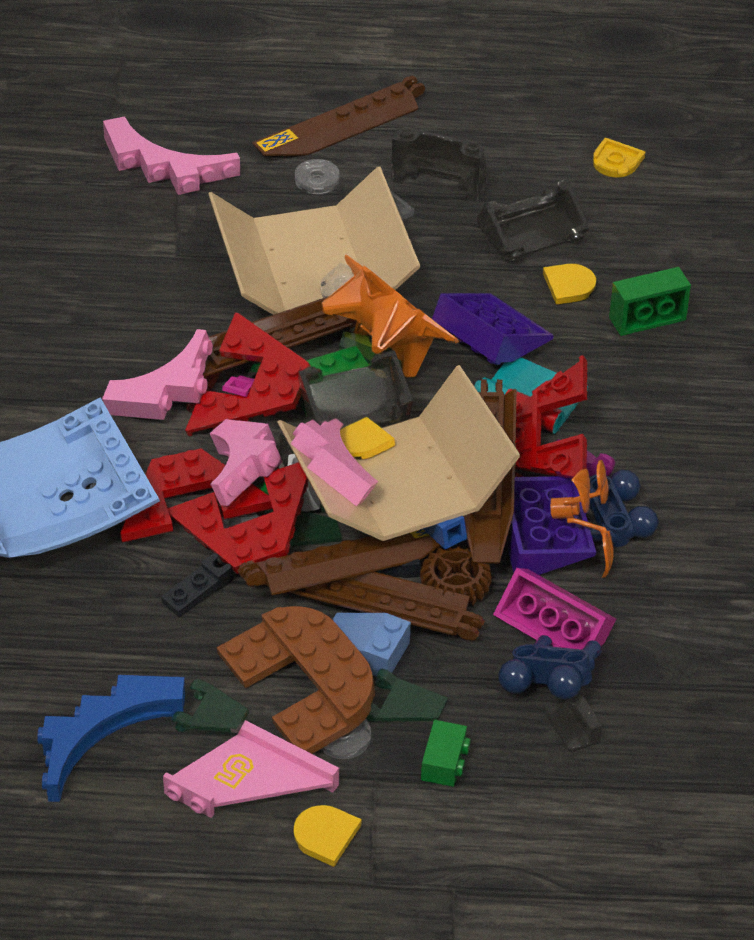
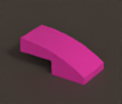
(238, 386)

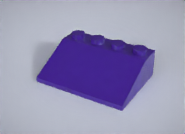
(489, 326)
(537, 539)

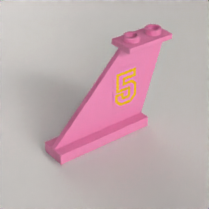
(249, 769)

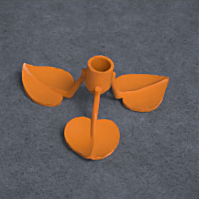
(569, 507)

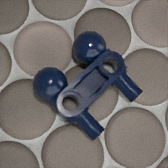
(612, 515)
(558, 667)

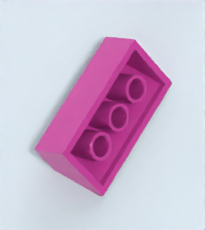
(546, 609)

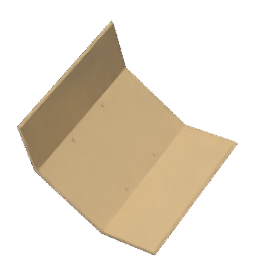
(288, 254)
(435, 472)

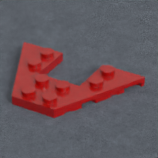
(273, 389)
(560, 457)
(185, 474)
(254, 539)

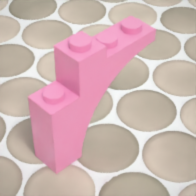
(153, 393)
(250, 454)
(332, 459)

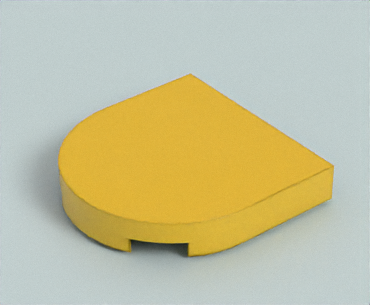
(616, 158)
(569, 282)
(366, 439)
(325, 832)

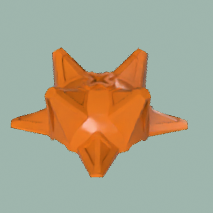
(385, 317)

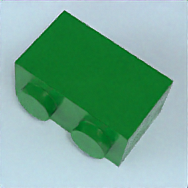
(444, 753)

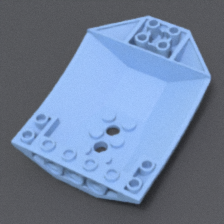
(64, 459)

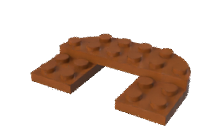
(325, 657)

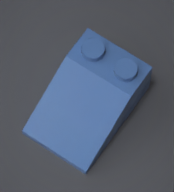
(377, 636)

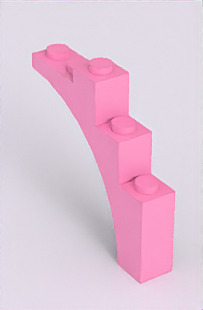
(159, 163)

